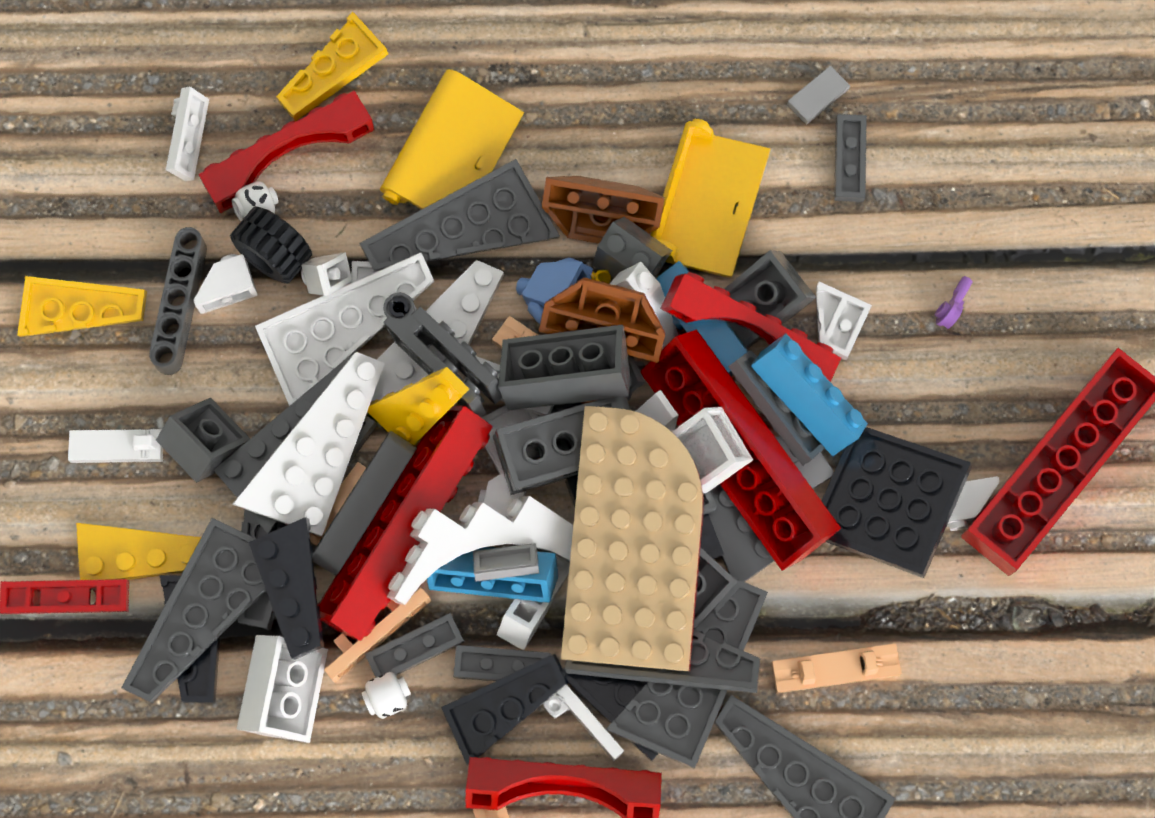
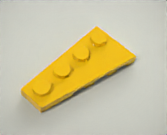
(342, 60)
(71, 305)
(418, 405)
(130, 553)

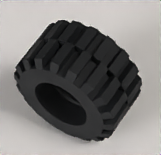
(271, 244)

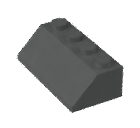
(564, 368)

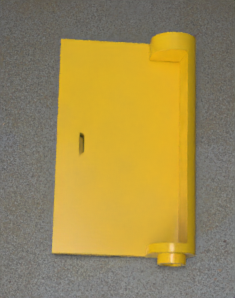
(447, 141)
(701, 196)

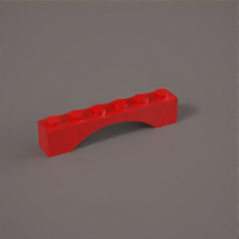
(337, 122)
(693, 301)
(499, 782)

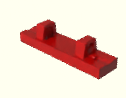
(64, 596)

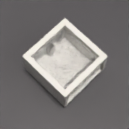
(713, 446)

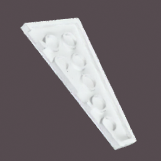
(460, 308)
(327, 330)
(312, 460)

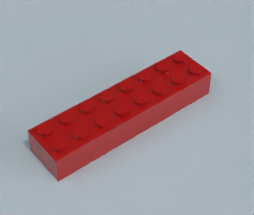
(1062, 463)
(425, 483)
(768, 489)

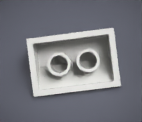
(281, 691)

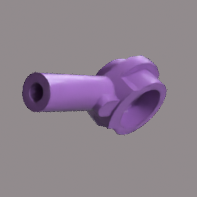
(949, 312)

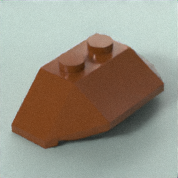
(588, 206)
(601, 304)

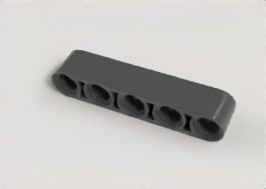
(173, 288)
(363, 503)

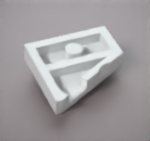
(839, 318)

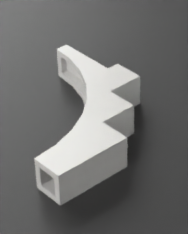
(480, 527)

